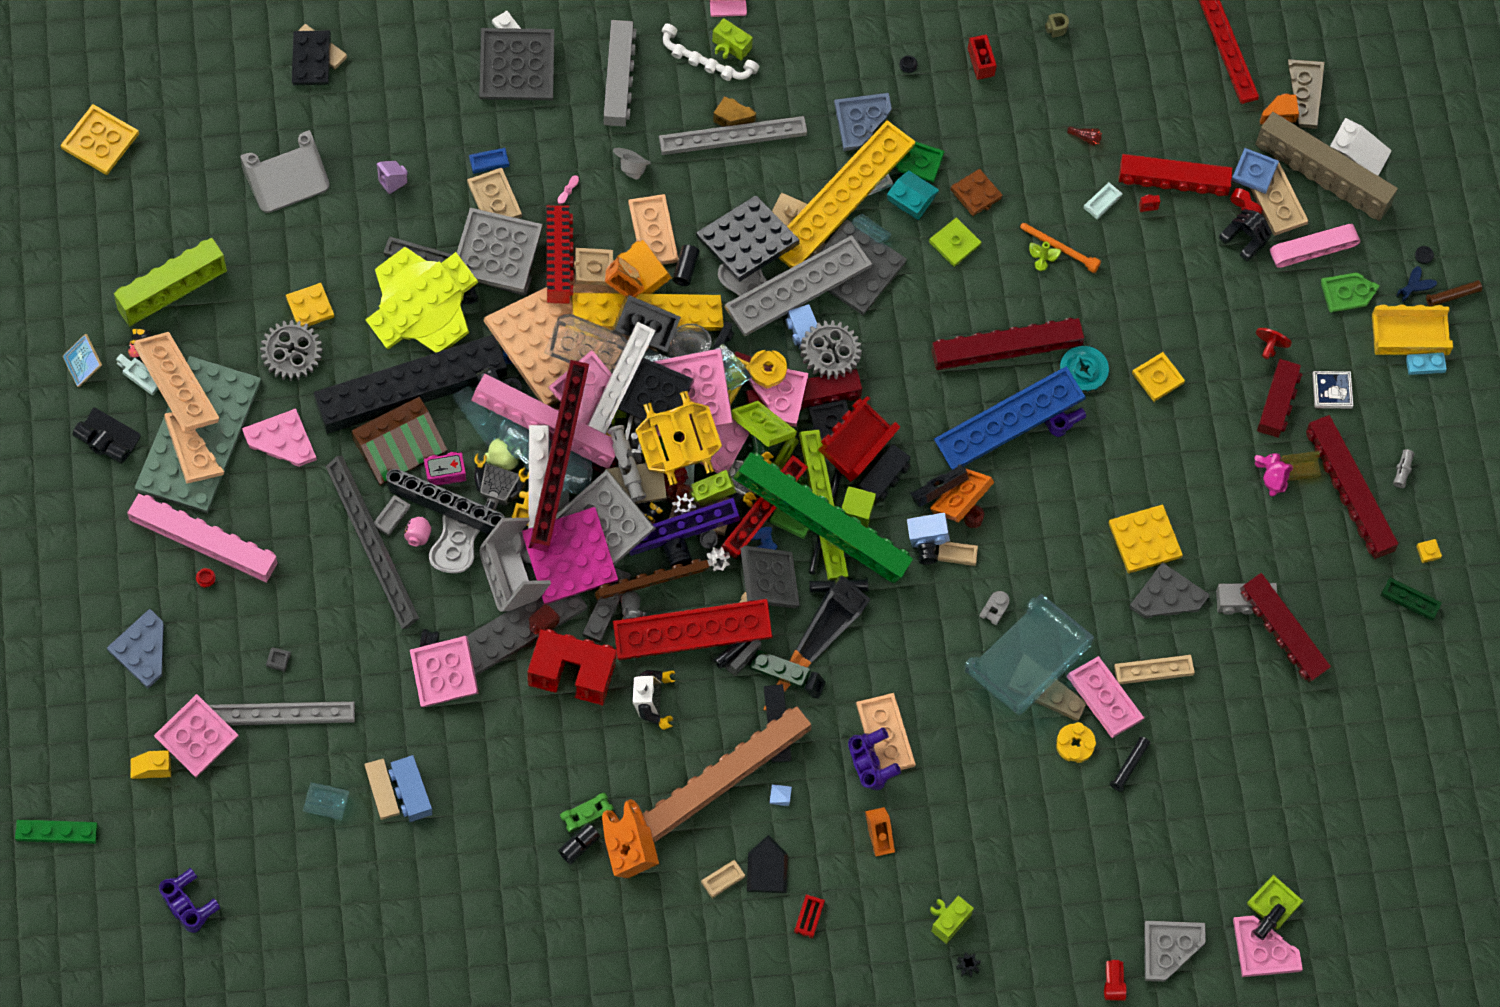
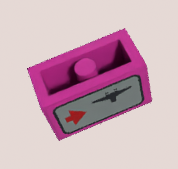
(445, 469)

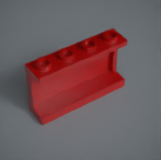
(857, 439)

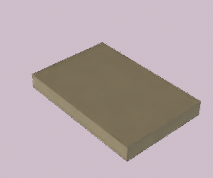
(652, 483)

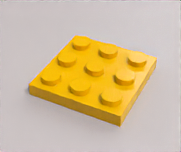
(99, 139)
(1145, 539)

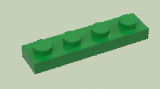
(56, 831)

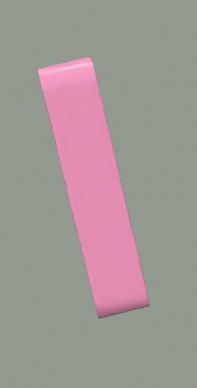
(1315, 245)

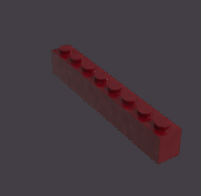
(1007, 343)
(1352, 487)

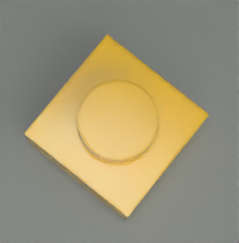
(1429, 551)

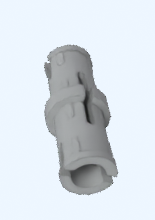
(1403, 468)

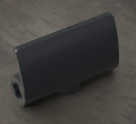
(107, 435)

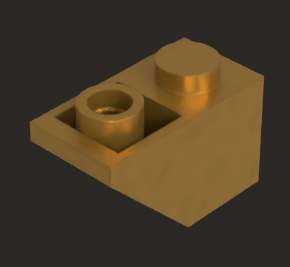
(732, 113)

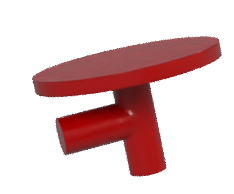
(1273, 339)

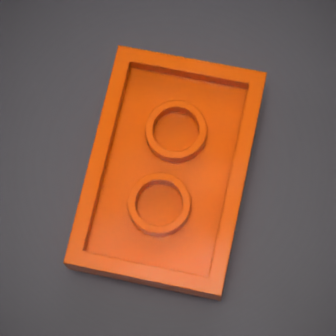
(963, 497)

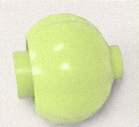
(500, 456)

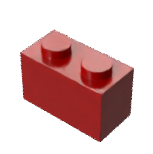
(982, 57)

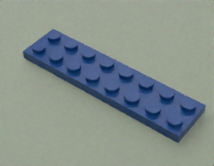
(1010, 418)

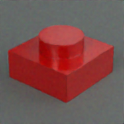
(1149, 203)

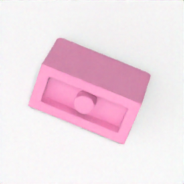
(727, 8)

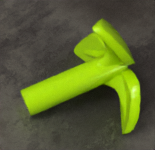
(1043, 254)

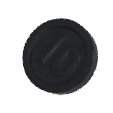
(1424, 255)

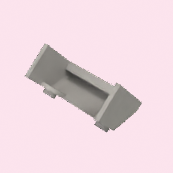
(505, 566)

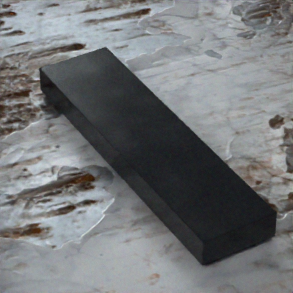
(775, 708)

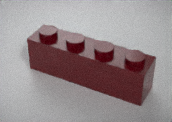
(1279, 398)

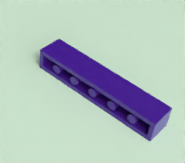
(689, 525)

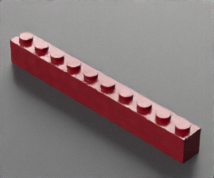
(558, 456)

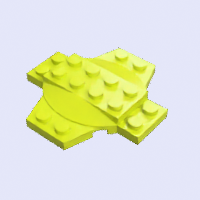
(421, 300)

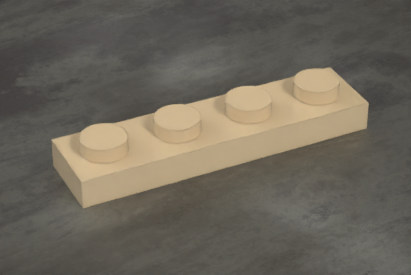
(1154, 669)

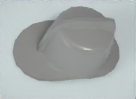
(631, 162)

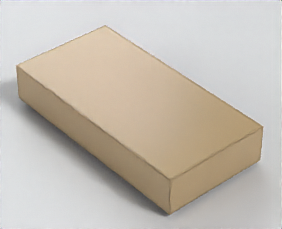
(958, 553)
(723, 879)

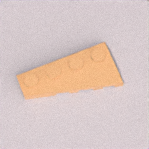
(192, 453)

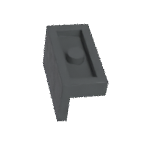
(743, 658)

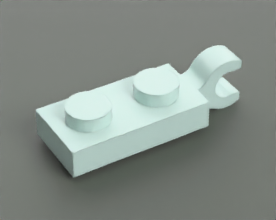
(137, 373)

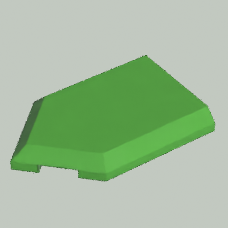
(1347, 291)

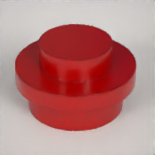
(205, 577)

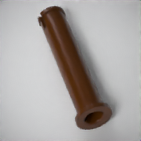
(1453, 293)

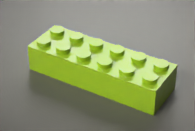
(170, 281)

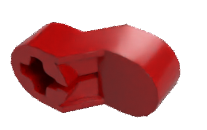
(1242, 199)

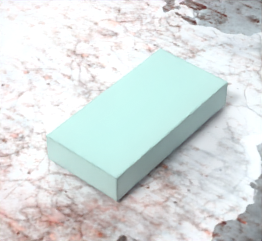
(1102, 200)

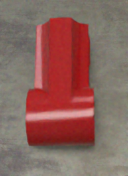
(1114, 986)

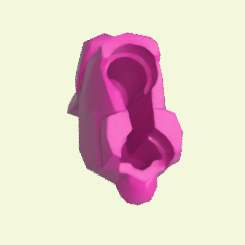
(1276, 472)

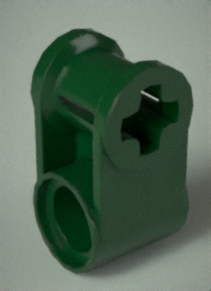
(756, 445)

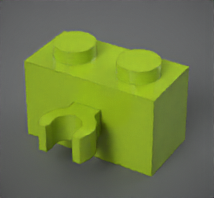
(731, 40)
(950, 918)

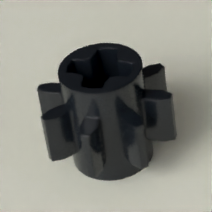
(968, 971)

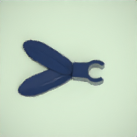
(1416, 285)

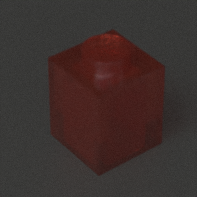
(543, 619)

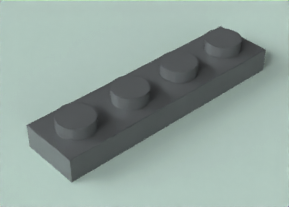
(603, 613)

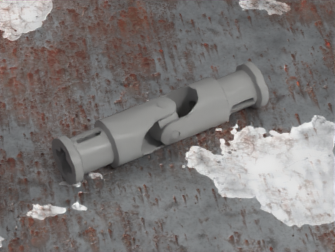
(626, 461)

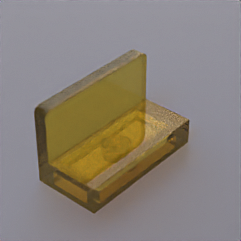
(1304, 465)

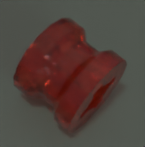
(974, 521)

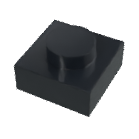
(815, 685)

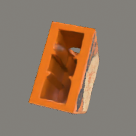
(624, 278)

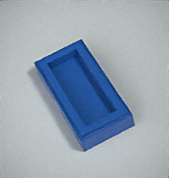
(489, 160)

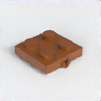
(976, 192)

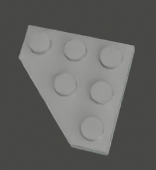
(1170, 946)

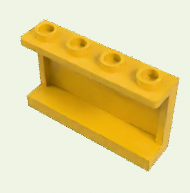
(1411, 330)

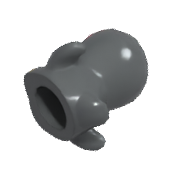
(630, 605)

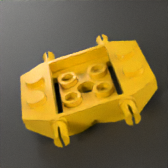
(682, 453)

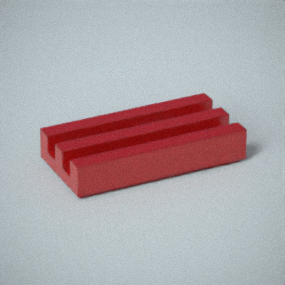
(804, 932)

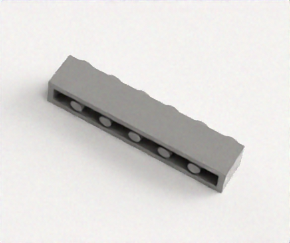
(619, 73)

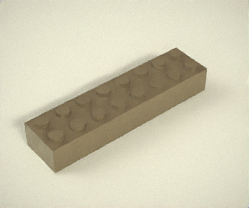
(1326, 166)

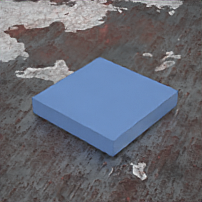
(1255, 170)

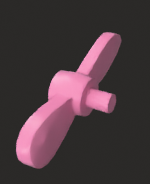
(568, 189)

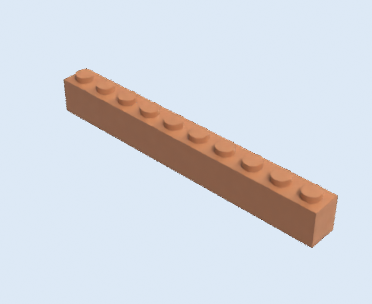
(726, 773)

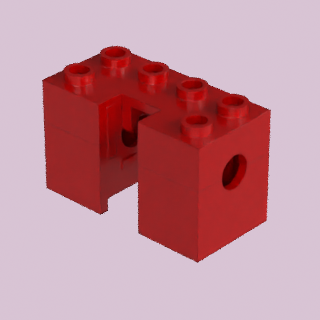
(555, 650)

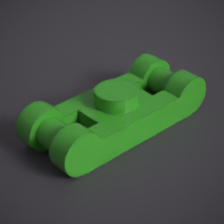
(586, 812)

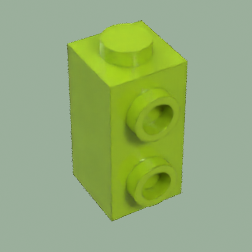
(713, 488)

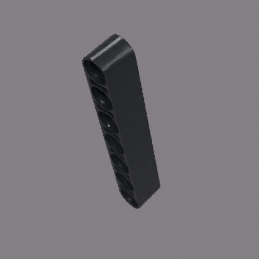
(439, 497)

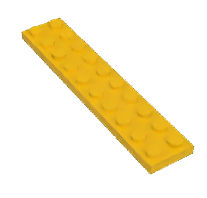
(847, 191)

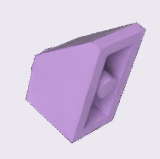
(391, 175)

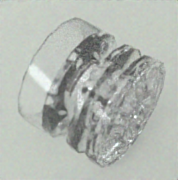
(689, 340)

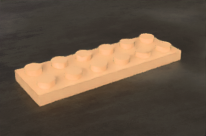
(176, 381)

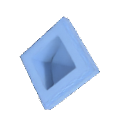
(780, 795)

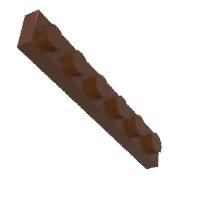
(659, 576)

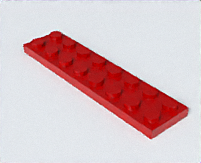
(692, 629)

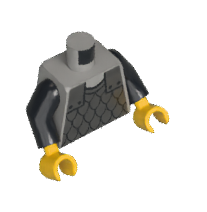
(498, 484)

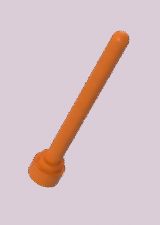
(1091, 263)

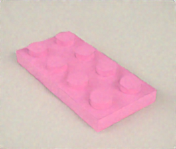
(1105, 697)

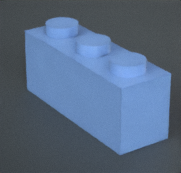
(410, 788)

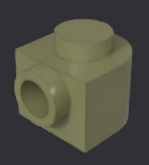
(1057, 24)

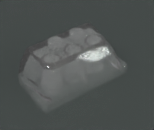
(576, 337)

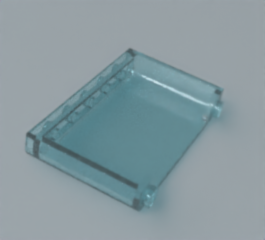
(1030, 655)

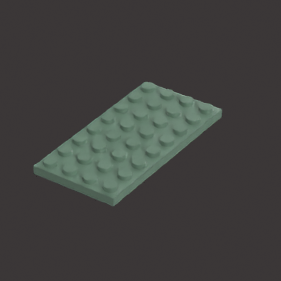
(231, 397)

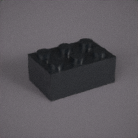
(660, 320)

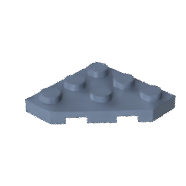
(860, 118)
(141, 648)

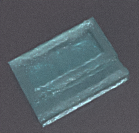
(326, 801)

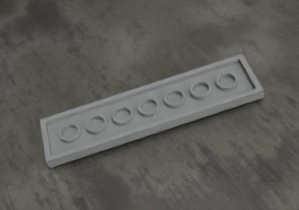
(798, 285)

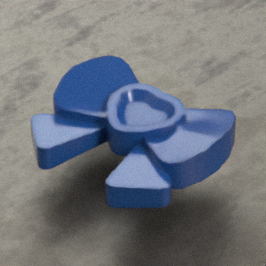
(766, 539)

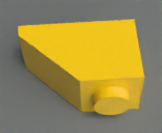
(151, 765)

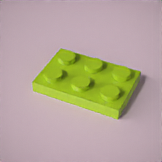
(763, 423)

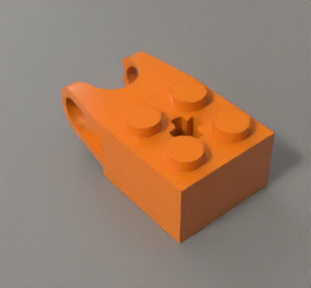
(629, 841)

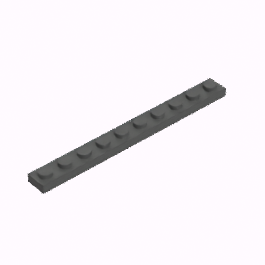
(372, 542)

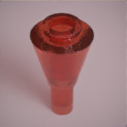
(1090, 135)

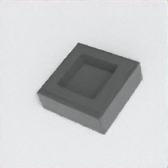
(278, 659)

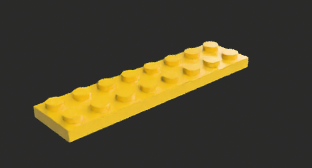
(693, 309)

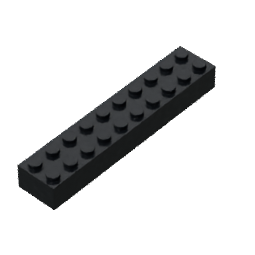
(424, 377)

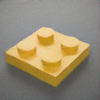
(310, 305)
(1158, 376)

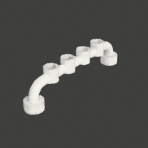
(710, 64)

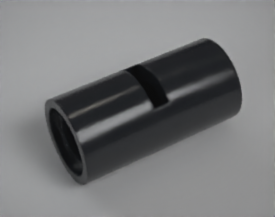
(685, 265)
(579, 843)

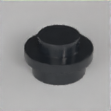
(908, 64)
(709, 539)

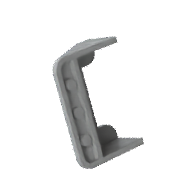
(287, 176)

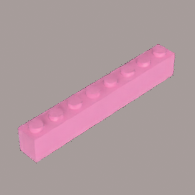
(529, 411)
(202, 537)

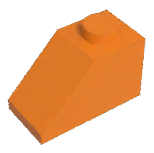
(1283, 105)
(880, 831)

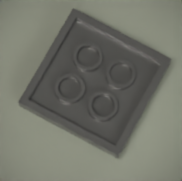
(770, 576)

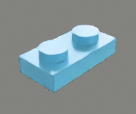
(1426, 363)

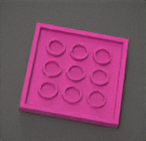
(576, 557)

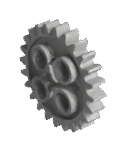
(296, 335)
(815, 355)

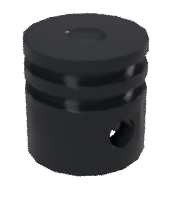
(677, 552)

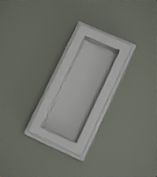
(391, 515)

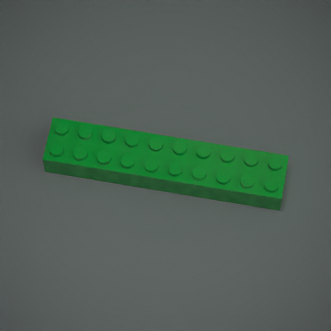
(823, 518)

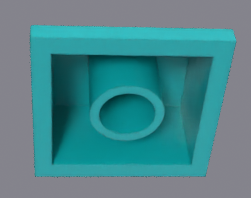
(912, 194)

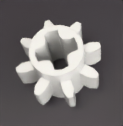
(684, 500)
(718, 564)

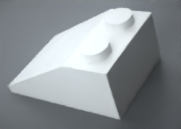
(1361, 146)

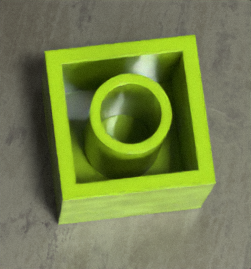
(859, 504)

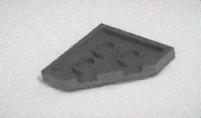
(1168, 595)

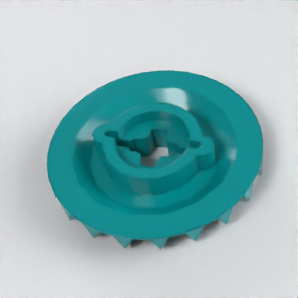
(1087, 357)

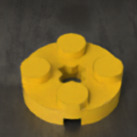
(766, 378)
(1078, 732)

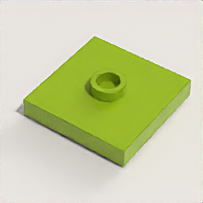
(955, 242)
(1275, 893)

